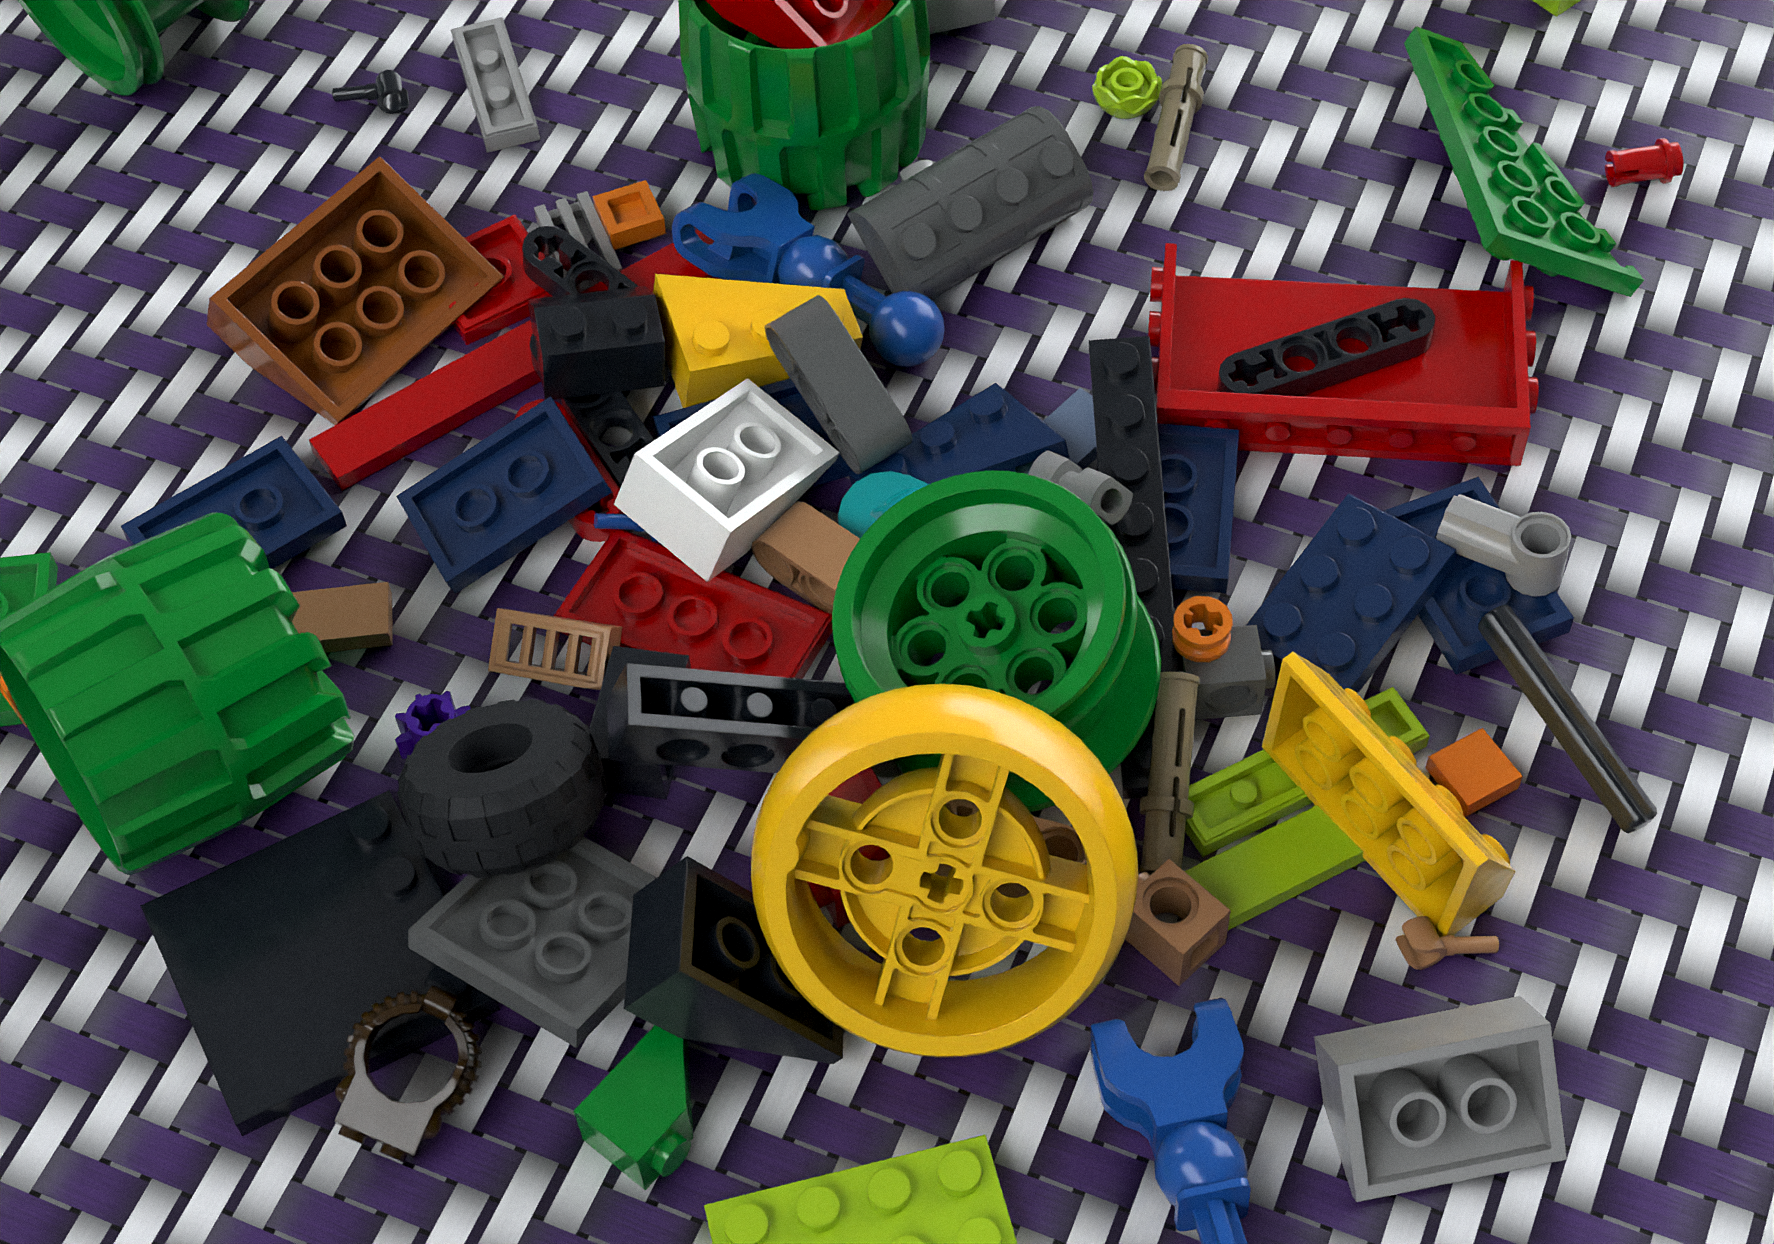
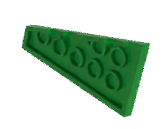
(1510, 188)

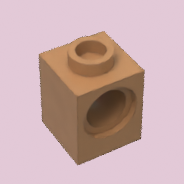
(1180, 946)

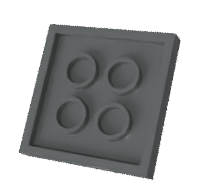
(542, 937)

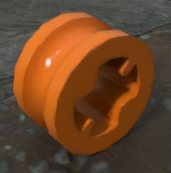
(1215, 618)

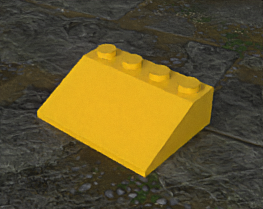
(1382, 800)

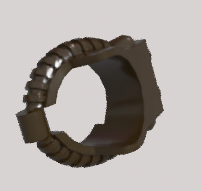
(374, 1114)

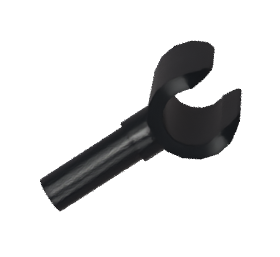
(386, 89)

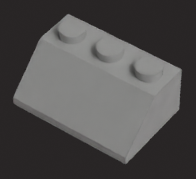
(1442, 1097)

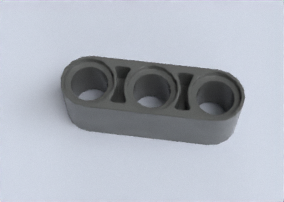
(838, 384)

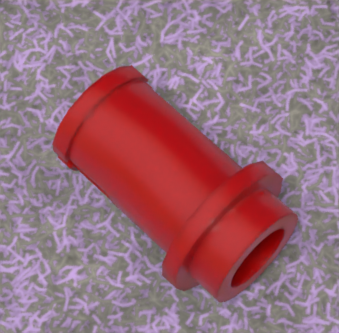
(1644, 163)

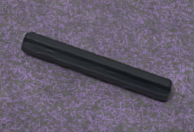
(1567, 719)

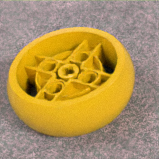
(908, 997)

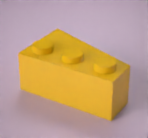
(719, 334)

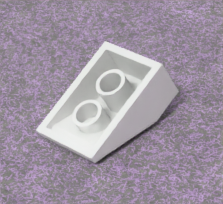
(723, 477)

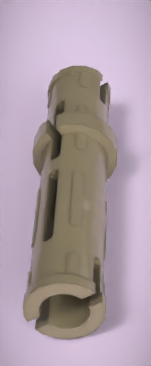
(1168, 157)
(1169, 774)

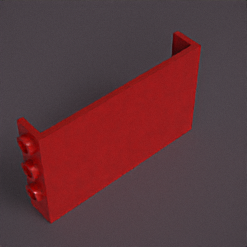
(1451, 404)

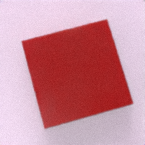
(508, 299)

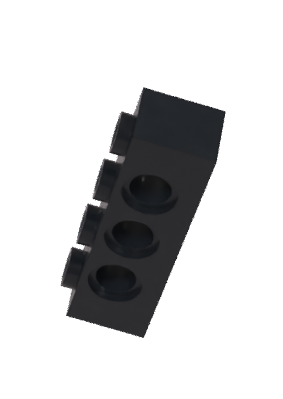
(715, 717)

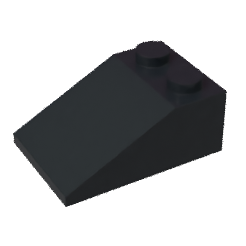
(709, 974)

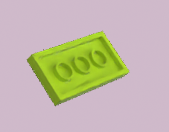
(909, 1199)

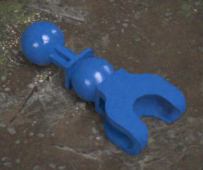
(779, 247)
(1183, 1114)

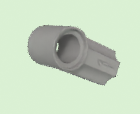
(1526, 547)

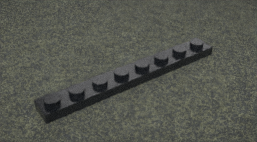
(1131, 455)

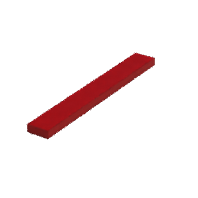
(456, 391)

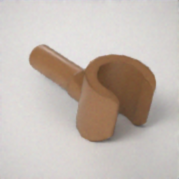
(1424, 947)

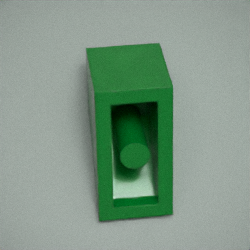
(643, 1109)

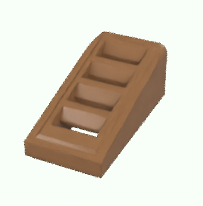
(603, 640)

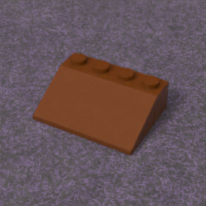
(351, 293)

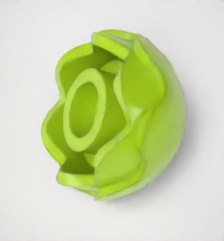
(1126, 88)

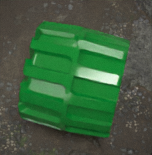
(810, 113)
(173, 690)

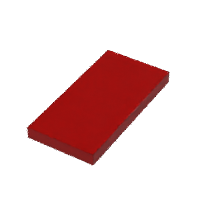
(673, 610)

